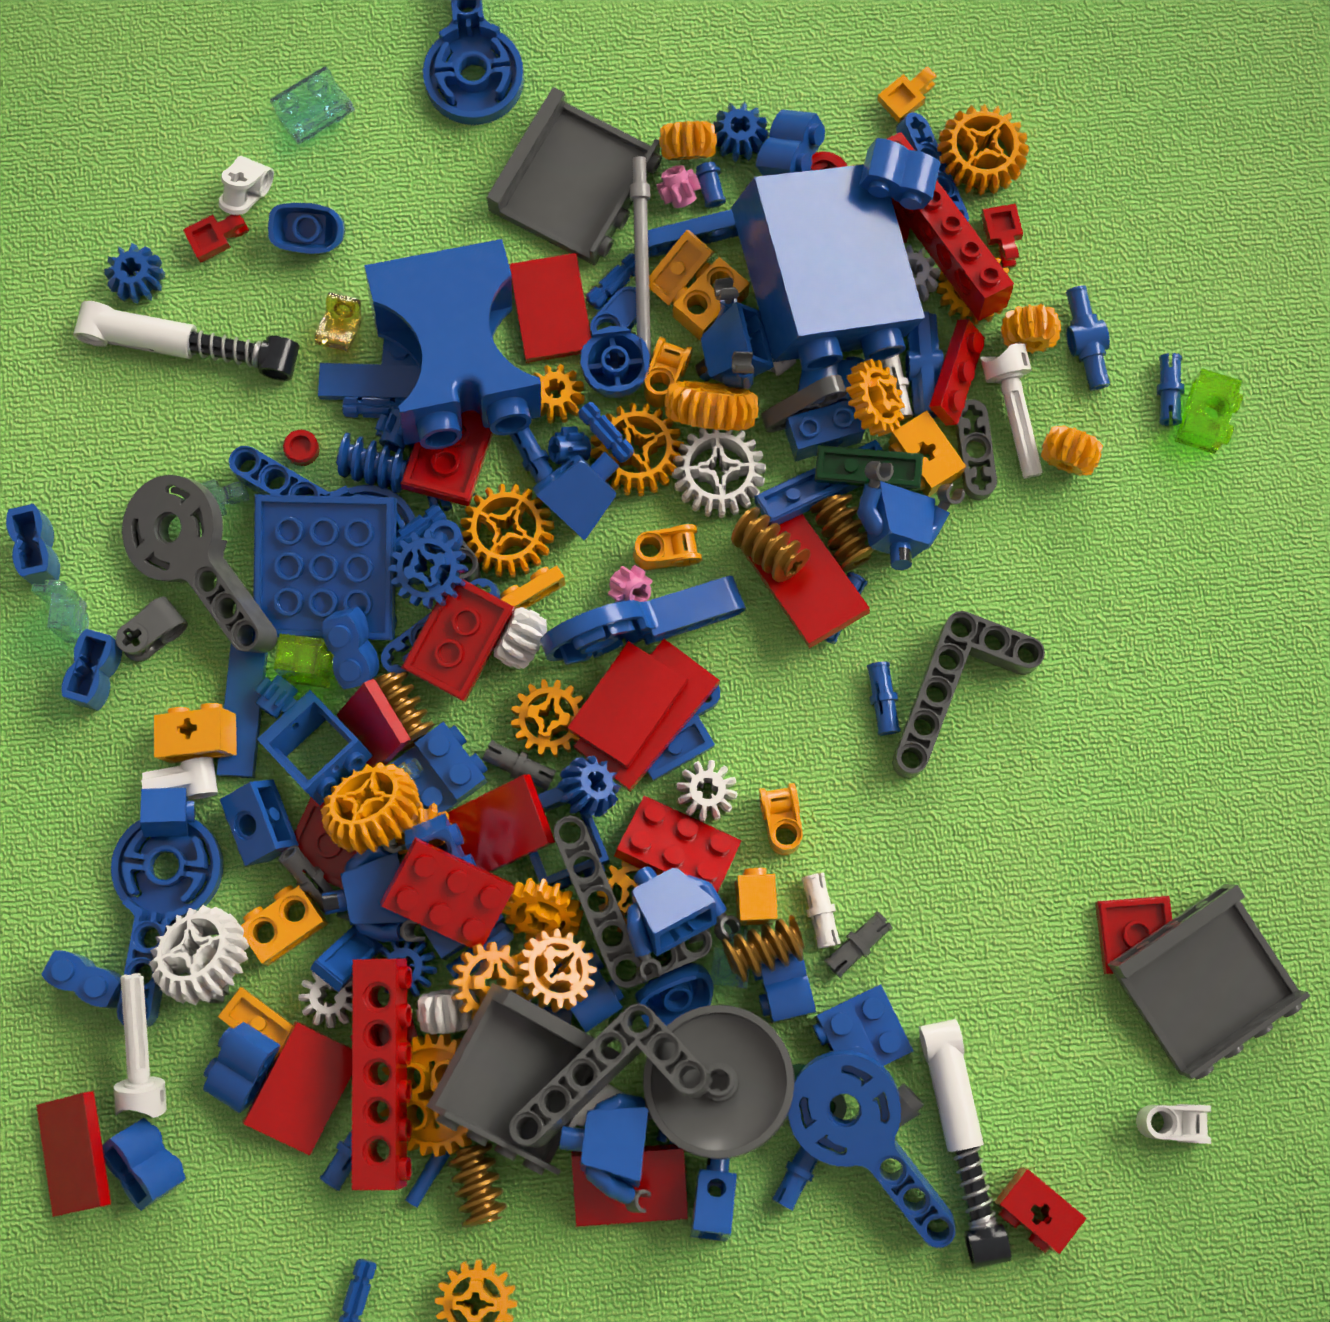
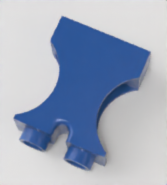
(445, 317)

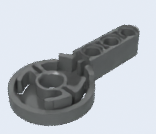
(193, 557)

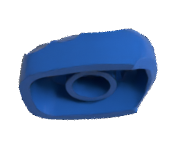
(305, 228)
(676, 992)

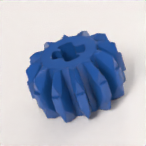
(740, 131)
(125, 266)
(588, 787)
(419, 962)

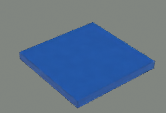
(323, 559)

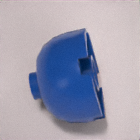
(615, 362)

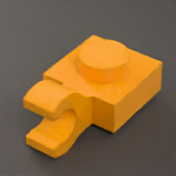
(906, 95)

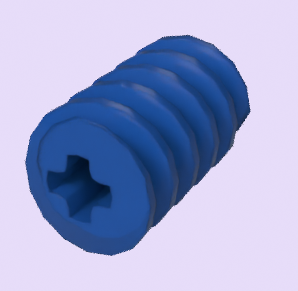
(371, 464)

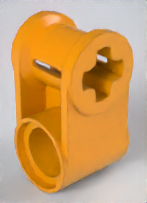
(666, 366)
(670, 548)
(780, 811)

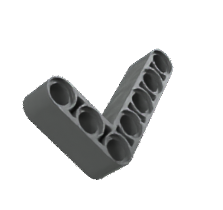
(947, 680)
(611, 914)
(605, 1071)

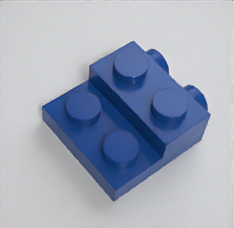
(448, 769)
(864, 1026)

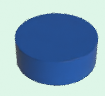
(450, 529)

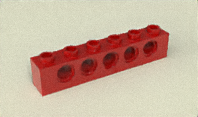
(958, 251)
(368, 1167)

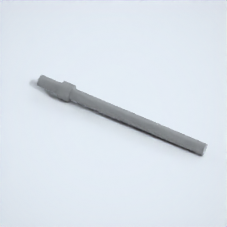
(640, 195)

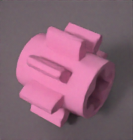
(678, 186)
(630, 585)

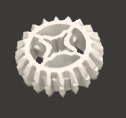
(705, 471)
(191, 950)

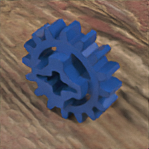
(442, 564)

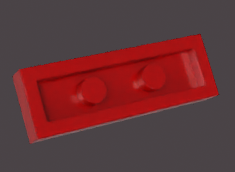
(957, 372)

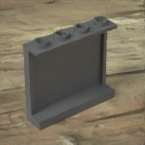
(571, 179)
(1207, 983)
(503, 1065)

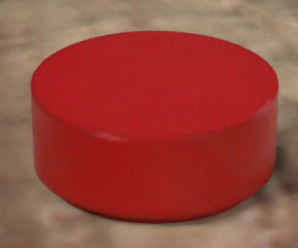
(301, 447)

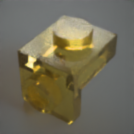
(339, 322)

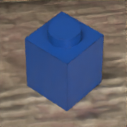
(166, 812)

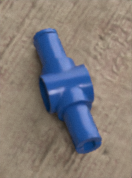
(1088, 338)

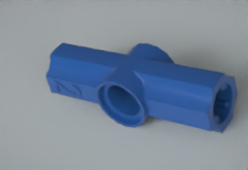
(923, 363)

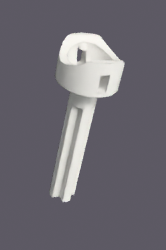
(1007, 370)
(140, 1090)

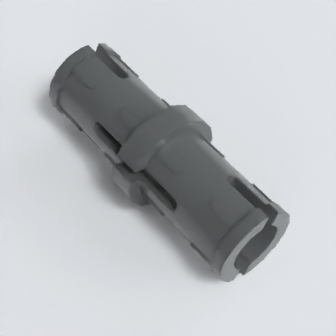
(518, 764)
(296, 862)
(858, 944)

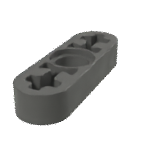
(810, 398)
(988, 472)

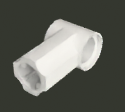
(193, 774)

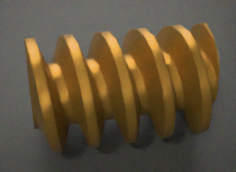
(843, 531)
(767, 547)
(404, 706)
(764, 948)
(477, 1185)

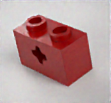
(1060, 1218)

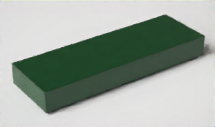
(848, 466)

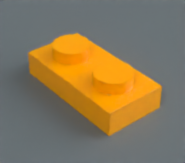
(679, 266)
(542, 584)
(251, 1010)

